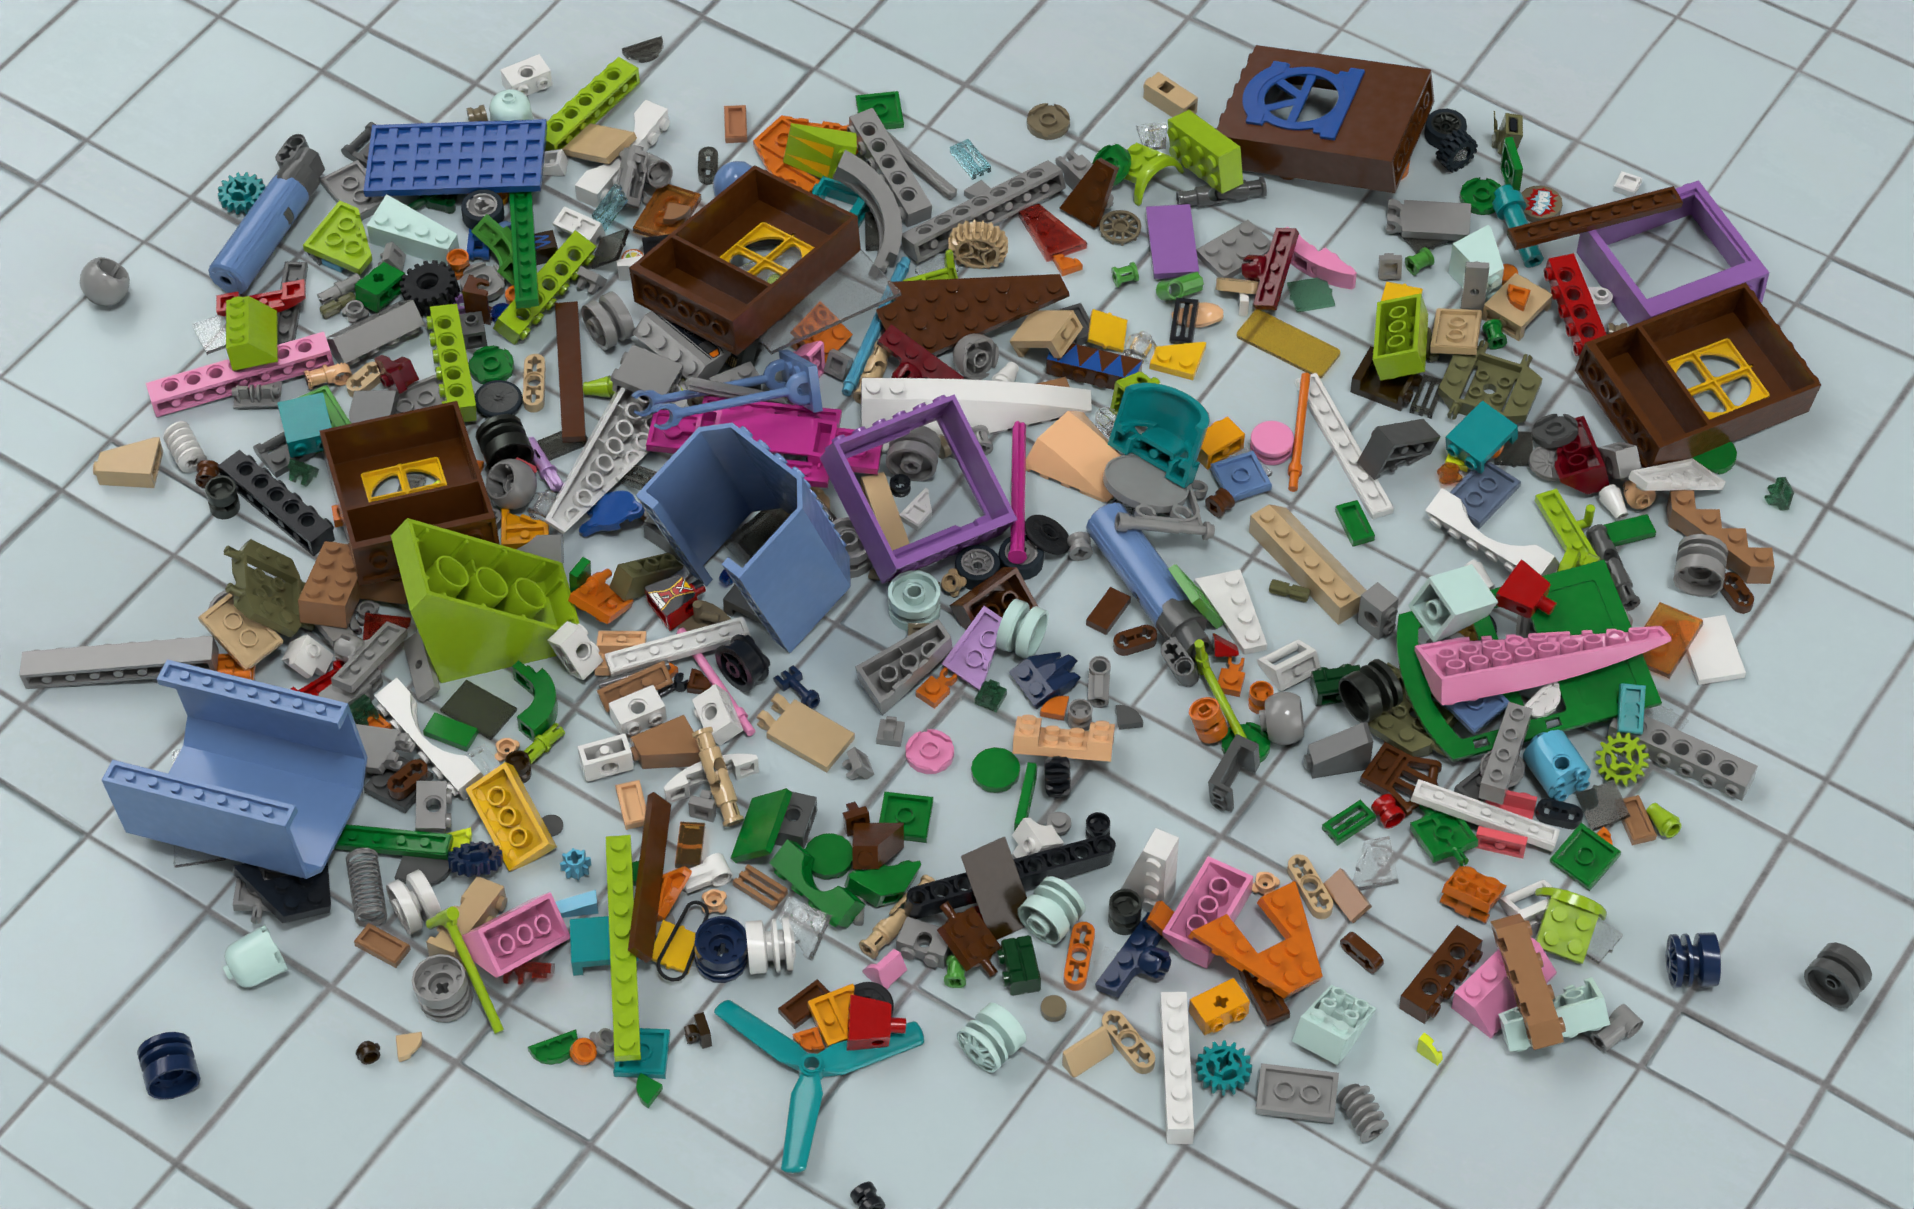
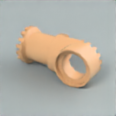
(328, 375)

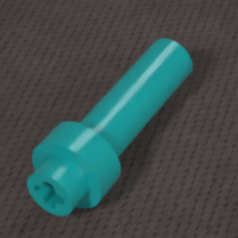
(1510, 207)

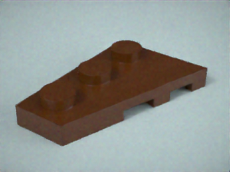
(1092, 193)

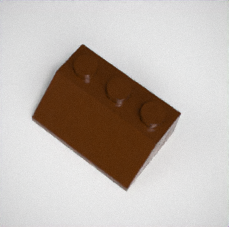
(993, 593)

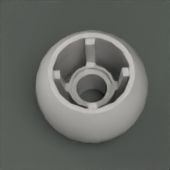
(104, 281)
(511, 484)
(1283, 718)

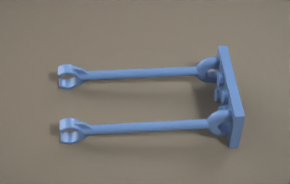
(798, 384)

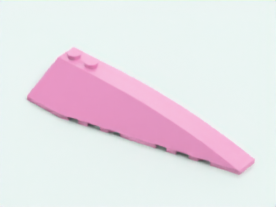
(1485, 668)

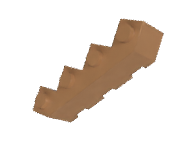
(1751, 563)
(1528, 982)

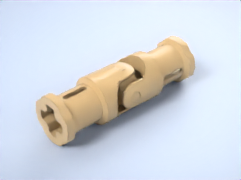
(874, 368)

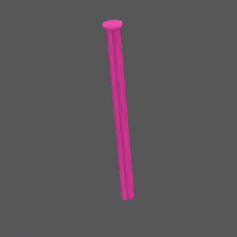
(1017, 554)

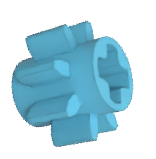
(575, 864)

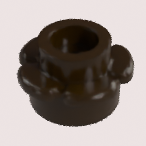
(368, 1052)

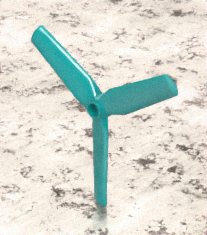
(808, 1092)

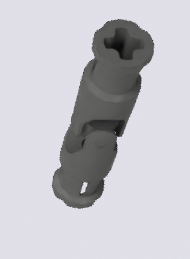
(1200, 197)
(1606, 550)

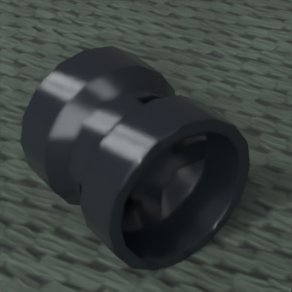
(1097, 824)
(866, 1198)

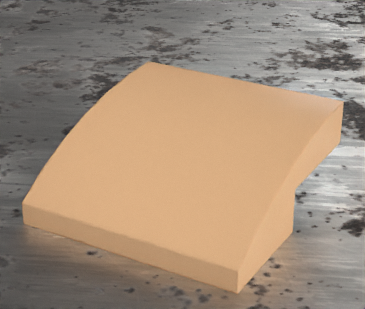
(616, 640)

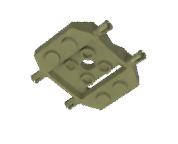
(1491, 374)
(266, 598)
(1403, 730)

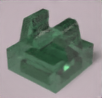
(305, 470)
(1780, 494)
(991, 695)
(362, 709)

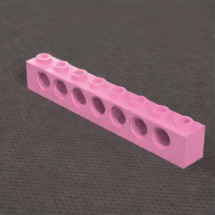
(218, 379)

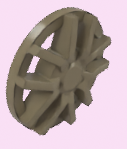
(1120, 227)

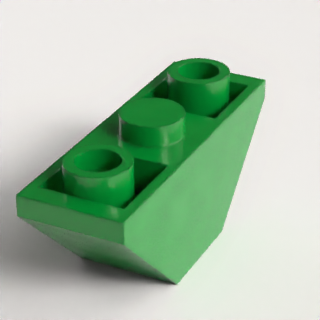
(883, 885)

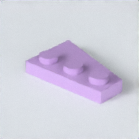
(975, 649)

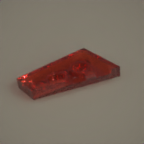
(1050, 233)

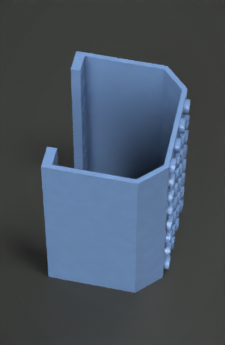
(708, 494)
(257, 778)

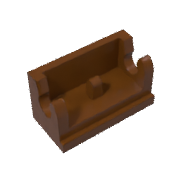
(476, 299)

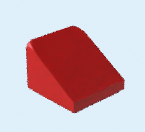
(1223, 647)

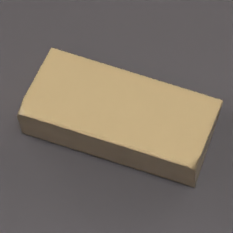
(1087, 1052)

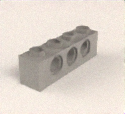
(1505, 753)

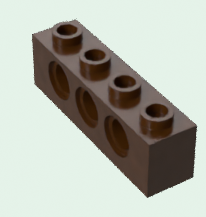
(1457, 944)

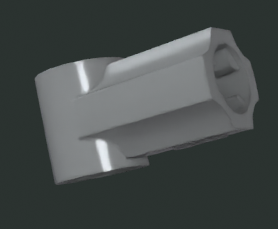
(1099, 681)
(1622, 1024)

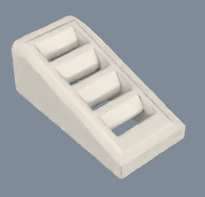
(555, 163)

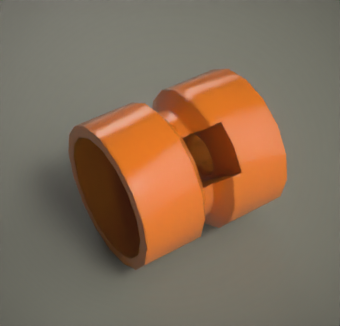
(1208, 720)

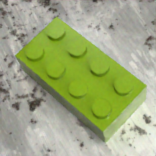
(1205, 151)
(1400, 337)

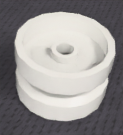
(413, 901)

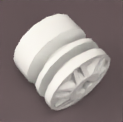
(769, 945)

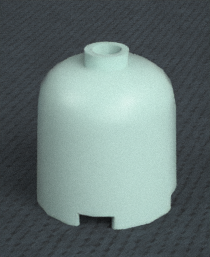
(510, 106)
(253, 958)

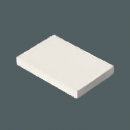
(1714, 653)

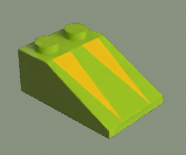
(817, 149)

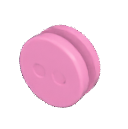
(1272, 442)

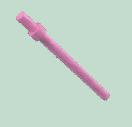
(714, 679)

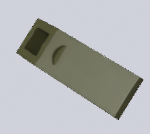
(635, 575)

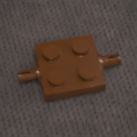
(969, 938)

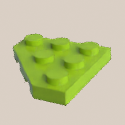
(341, 239)

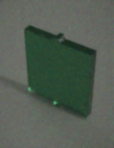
(1310, 294)

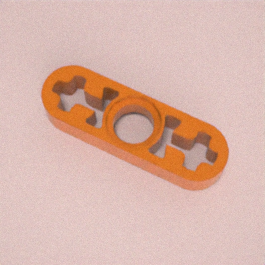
(1076, 946)

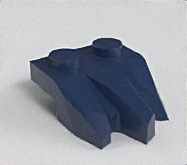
(1045, 676)

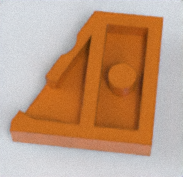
(671, 887)

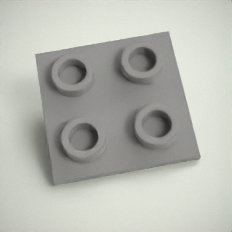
(257, 397)

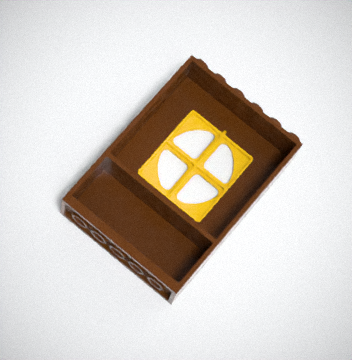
(699, 289)
(1650, 407)
(393, 445)

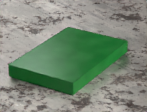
(761, 825)

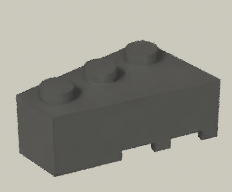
(1397, 444)

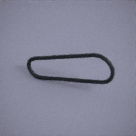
(671, 937)

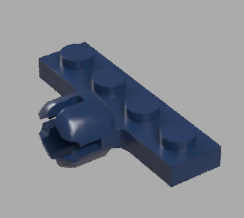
(1136, 957)

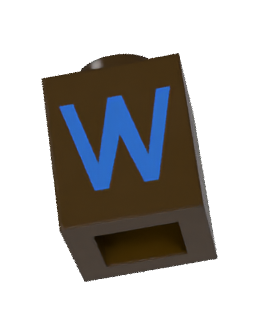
(545, 246)

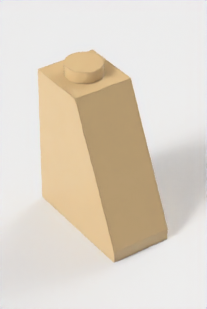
(130, 464)

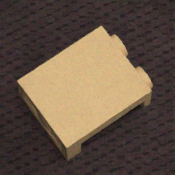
(1513, 319)
(1047, 330)

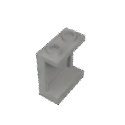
(646, 371)

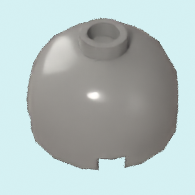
(975, 356)

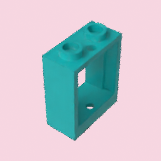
(841, 192)

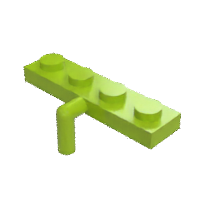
(1563, 523)

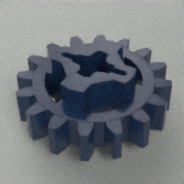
(475, 859)

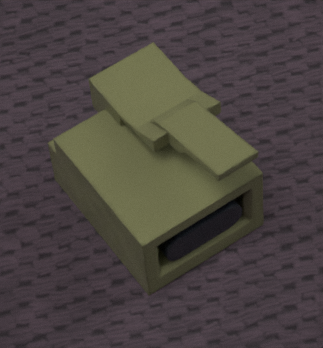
(1510, 127)

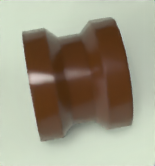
(206, 470)
(1220, 502)

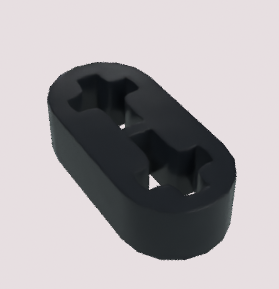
(1559, 813)

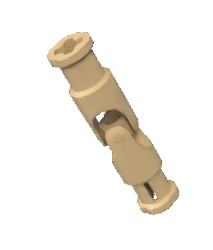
(719, 781)
(888, 928)

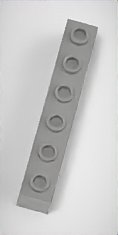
(888, 162)
(1694, 754)

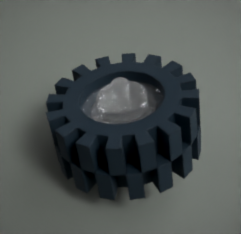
(1456, 150)

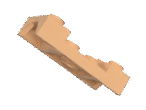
(1071, 743)

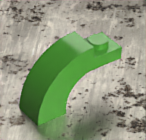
(500, 242)

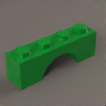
(796, 865)

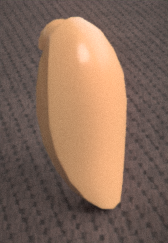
(1207, 314)

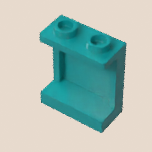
(302, 421)
(1480, 436)
(589, 943)

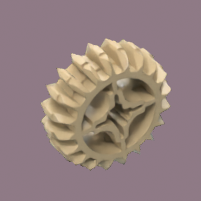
(978, 244)

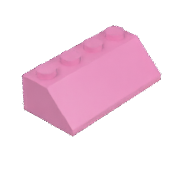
(1213, 893)
(517, 935)
(1491, 993)

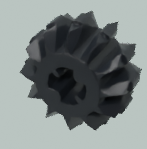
(1057, 776)

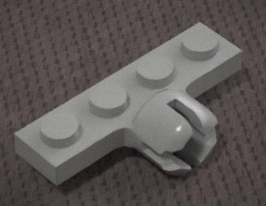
(364, 656)

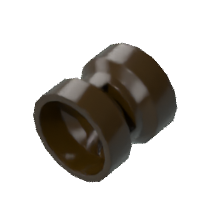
(521, 763)

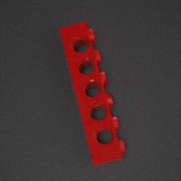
(1582, 305)

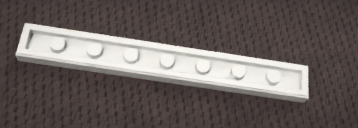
(1345, 448)

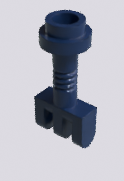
(809, 698)

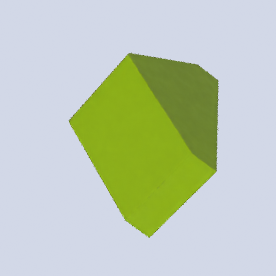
(479, 600)

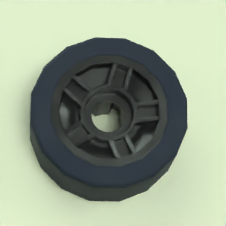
(1441, 123)

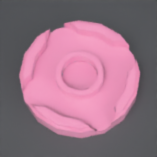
(929, 751)

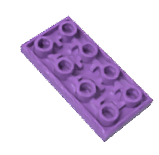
(1171, 240)

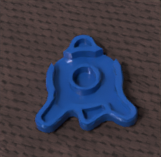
(611, 511)

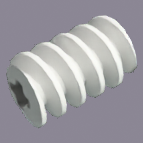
(184, 446)

